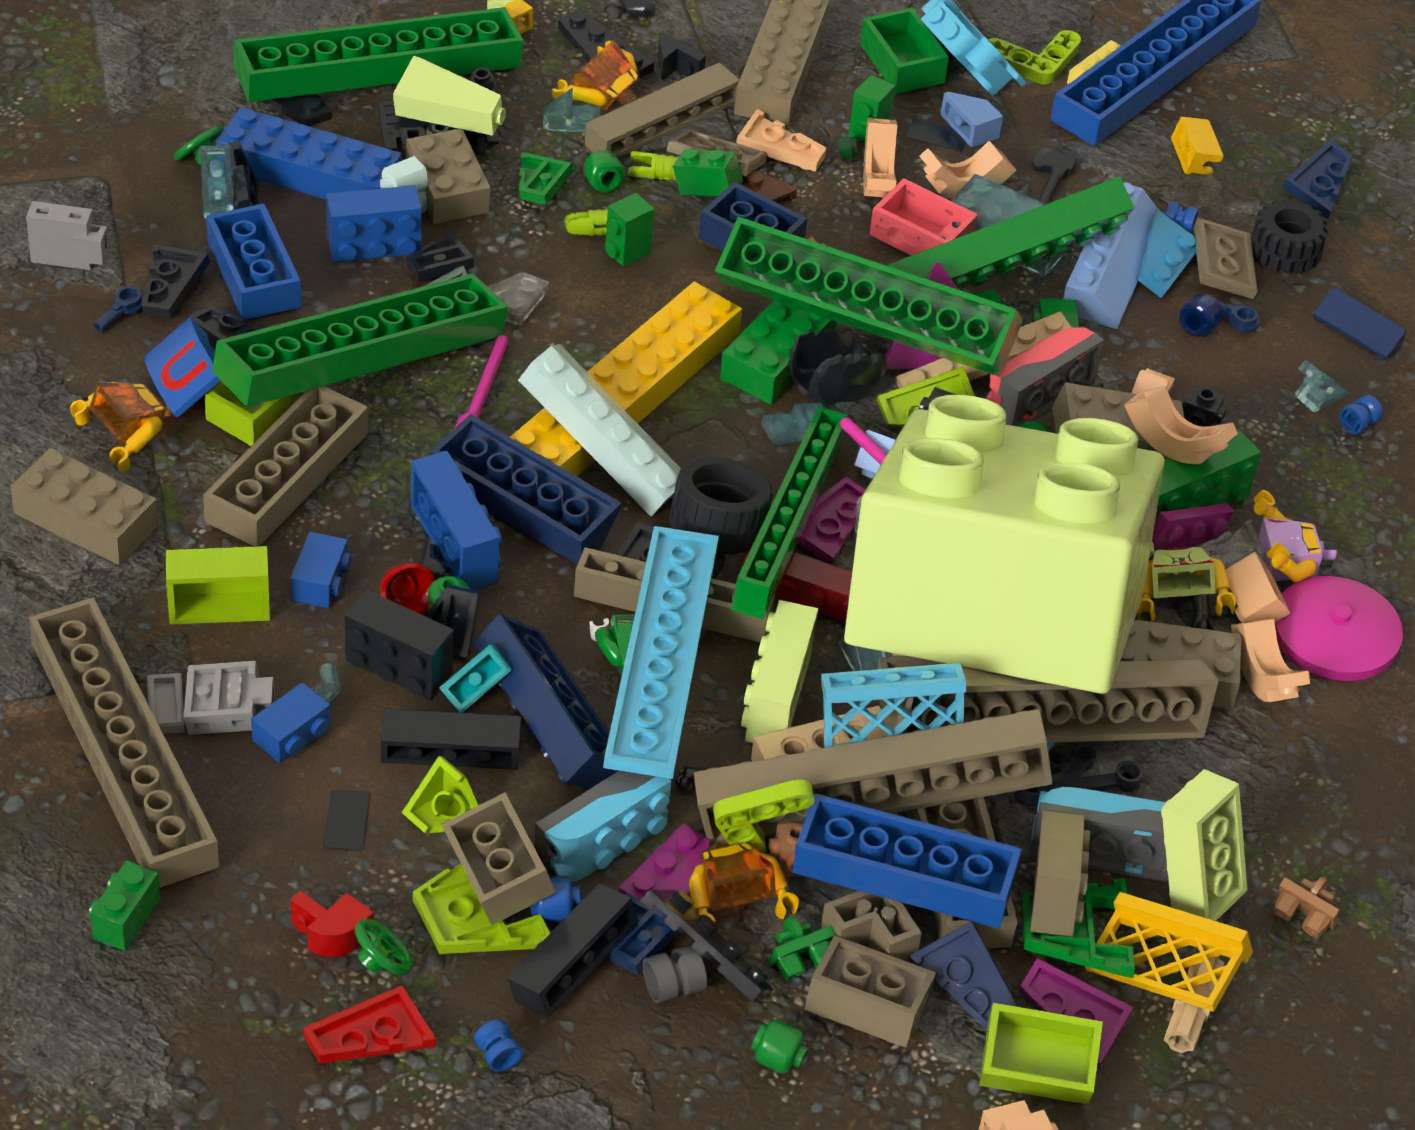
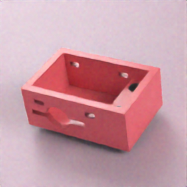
(919, 219)

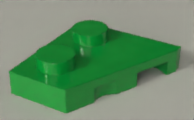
(541, 177)

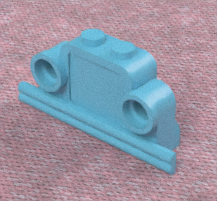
(969, 45)

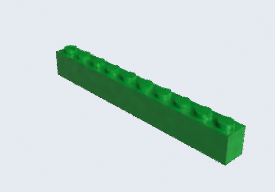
(788, 514)

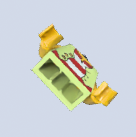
(1185, 574)

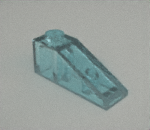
(216, 179)

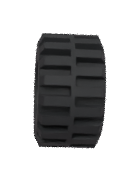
(1289, 236)

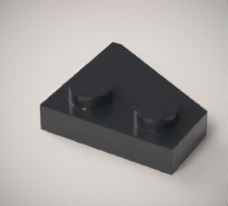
(244, 178)
(439, 258)

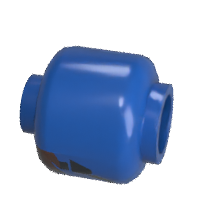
(560, 904)

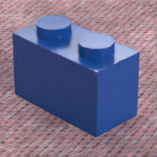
(320, 570)
(291, 723)

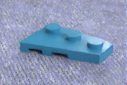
(1166, 253)

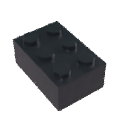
(398, 644)

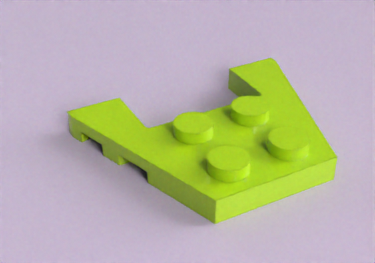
(460, 923)

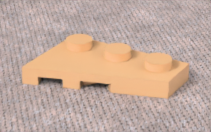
(780, 143)

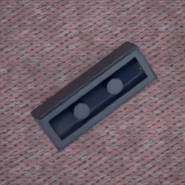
(1360, 323)

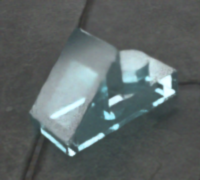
(563, 116)
(1318, 388)

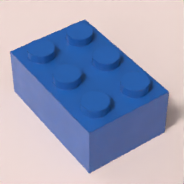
(373, 223)

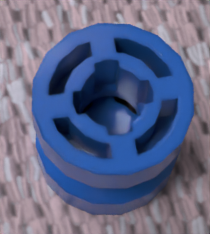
(1182, 217)
(1361, 414)
(496, 1041)

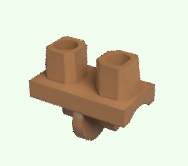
(1312, 901)

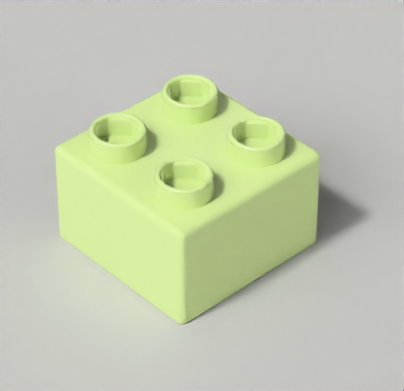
(1005, 544)

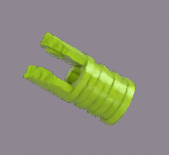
(660, 168)
(587, 223)

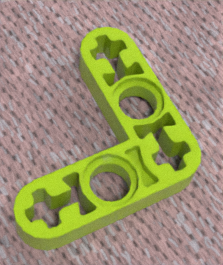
(1041, 67)
(739, 815)

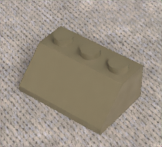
(869, 991)

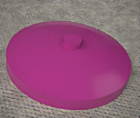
(1339, 629)

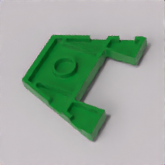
(1082, 947)

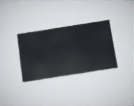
(935, 135)
(346, 820)

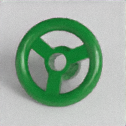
(193, 146)
(381, 948)

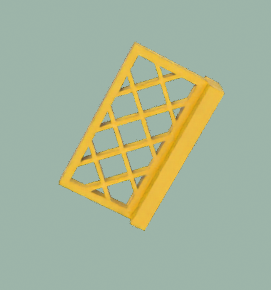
(1185, 930)

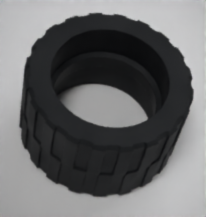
(721, 500)

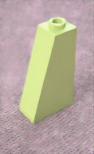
(446, 99)

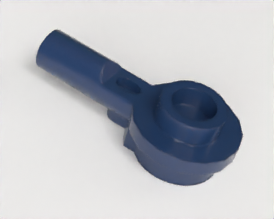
(127, 301)
(1242, 318)

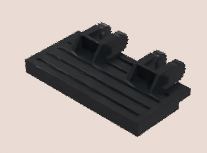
(397, 129)

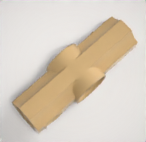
(1188, 1019)

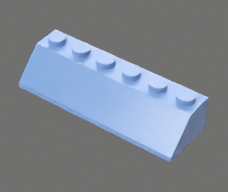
(1111, 266)

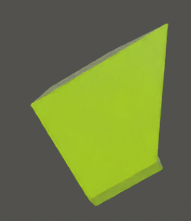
(440, 797)

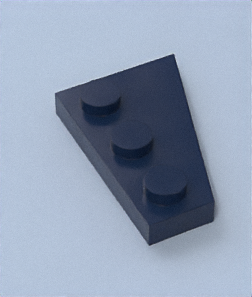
(1320, 177)
(967, 971)

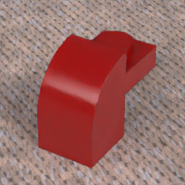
(330, 930)

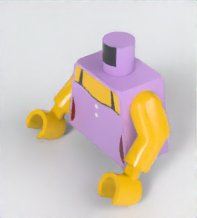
(1290, 545)

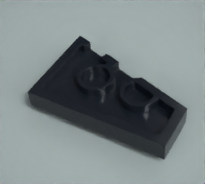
(303, 109)

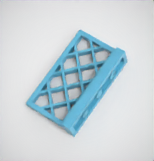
(890, 684)

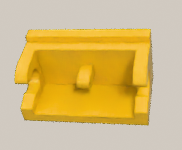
(1196, 145)

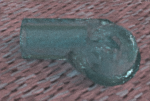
(330, 683)

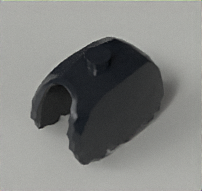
(834, 366)

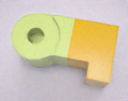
(516, 10)

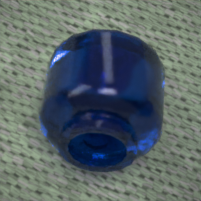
(1201, 315)

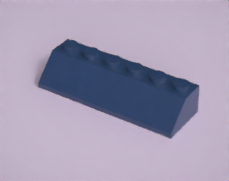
(530, 489)
(550, 702)

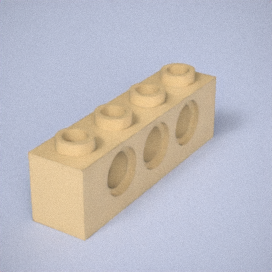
(808, 737)

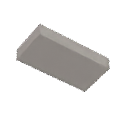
(166, 701)

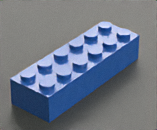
(306, 156)
(906, 860)

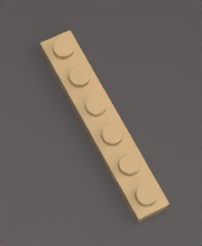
(1026, 338)

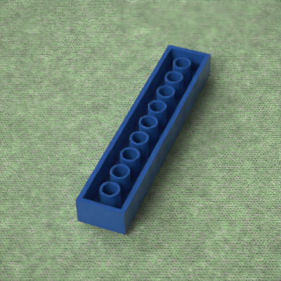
(1150, 65)

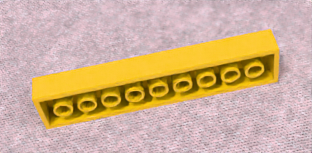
(645, 368)

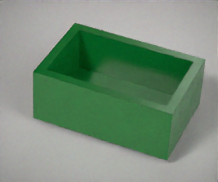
(904, 50)

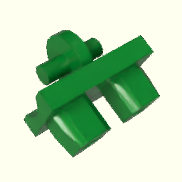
(788, 955)

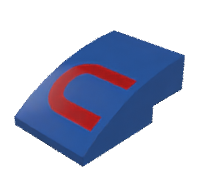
(182, 367)

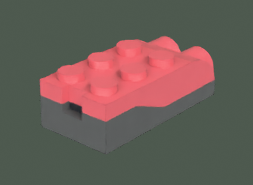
(1037, 375)

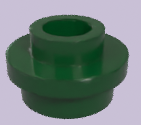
(847, 147)

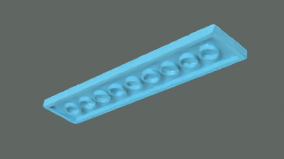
(661, 653)

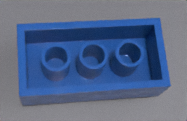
(253, 261)
(455, 519)

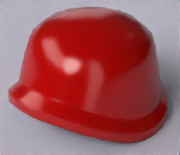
(408, 586)

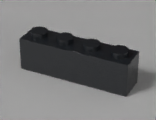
(457, 737)
(573, 950)

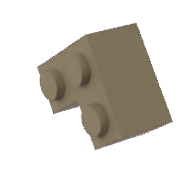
(875, 922)

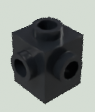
(1205, 405)

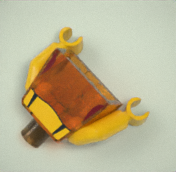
(604, 78)
(127, 412)
(737, 877)

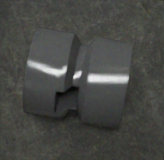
(670, 975)

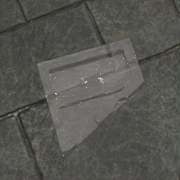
(521, 294)
(1236, 546)

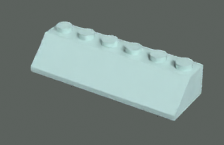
(602, 427)

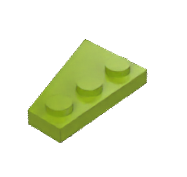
(902, 402)

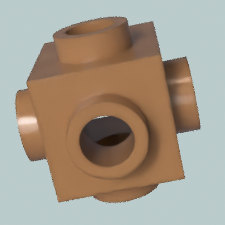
(783, 846)

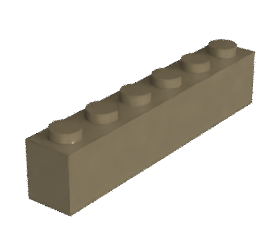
(662, 111)
(618, 582)

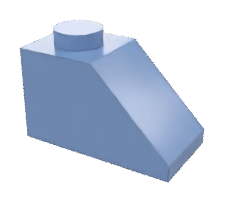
(972, 118)

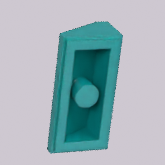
(476, 678)

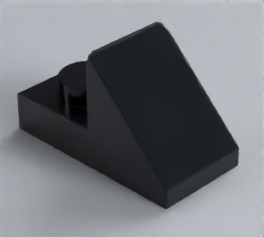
(678, 57)

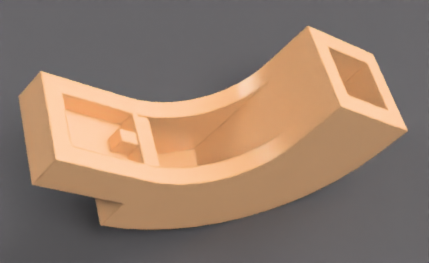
(879, 157)
(950, 178)
(1171, 433)
(1263, 663)

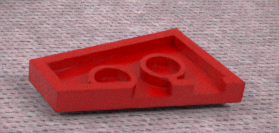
(370, 1028)

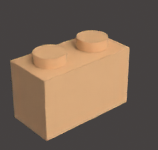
(1255, 591)

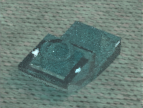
(789, 426)

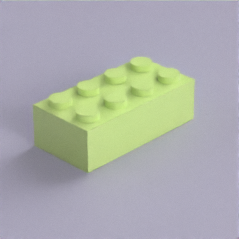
(780, 670)
(1205, 846)

